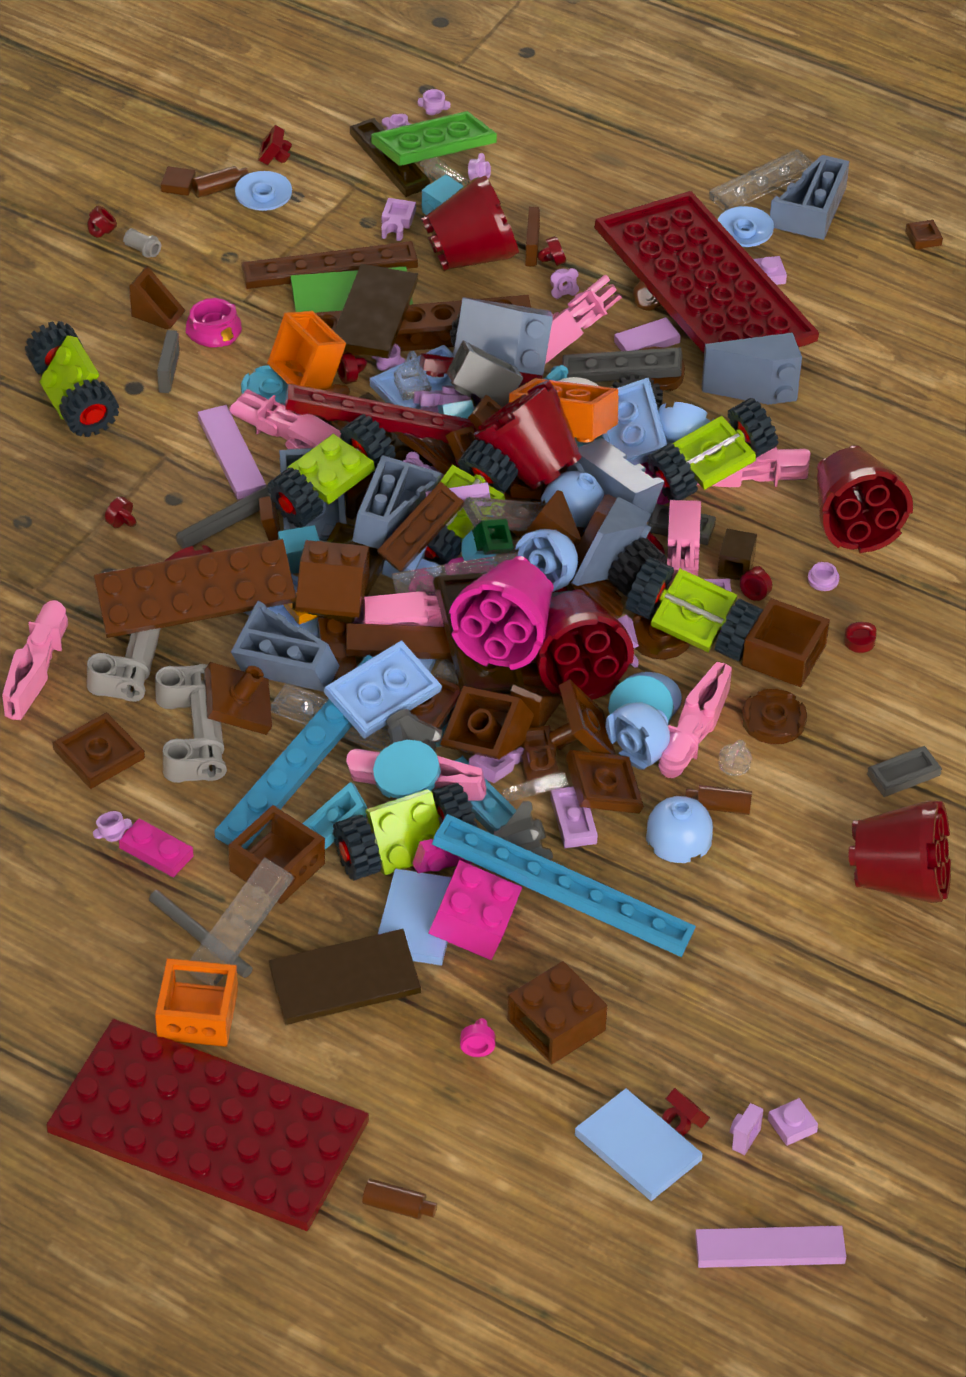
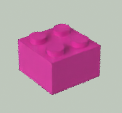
(475, 910)

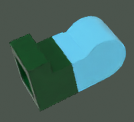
(487, 540)

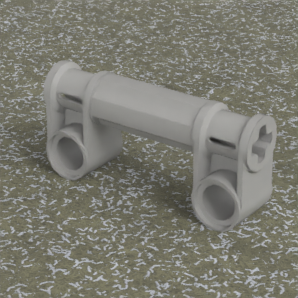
(115, 675)
(190, 757)

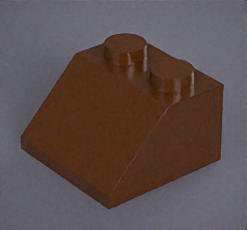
(332, 578)
(487, 723)

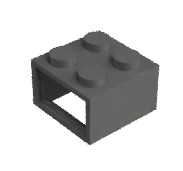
(483, 374)

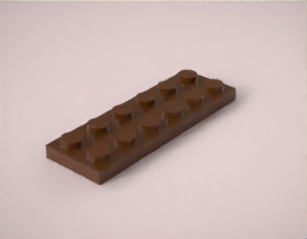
(194, 588)

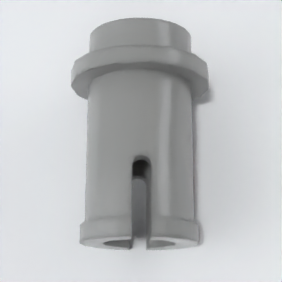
(148, 245)

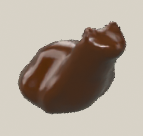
(643, 297)

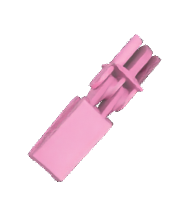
(587, 309)
(274, 420)
(772, 466)
(684, 536)
(402, 609)
(31, 663)
(696, 724)
(469, 777)

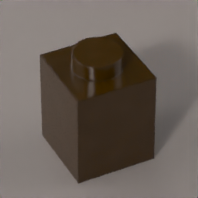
(736, 554)

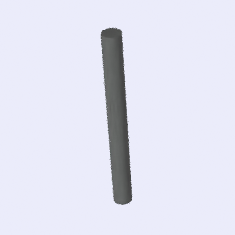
(191, 926)

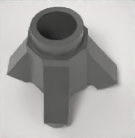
(408, 727)
(525, 831)

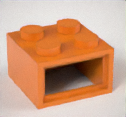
(306, 351)
(195, 1010)

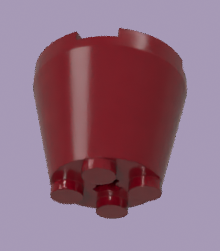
(470, 227)
(533, 435)
(861, 500)
(583, 646)
(904, 852)

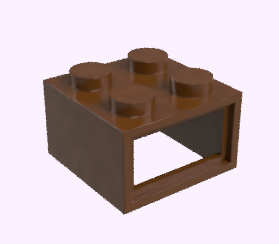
(785, 642)
(287, 845)
(561, 1009)

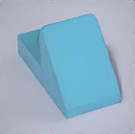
(340, 807)

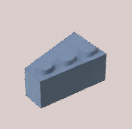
(813, 199)
(618, 475)
(391, 498)
(284, 651)

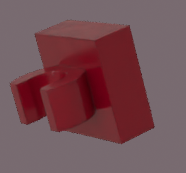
(274, 146)
(686, 1110)

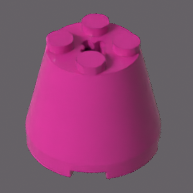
(503, 614)

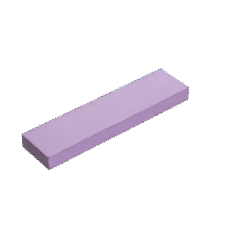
(231, 451)
(770, 1246)

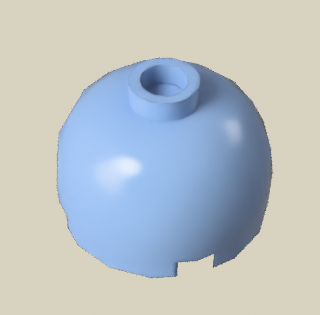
(681, 420)
(581, 494)
(550, 553)
(639, 732)
(679, 829)

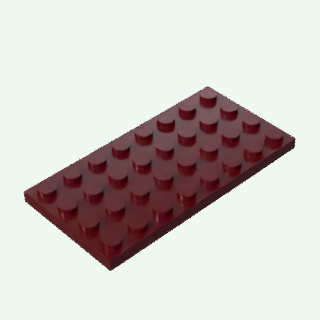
(701, 273)
(209, 1124)

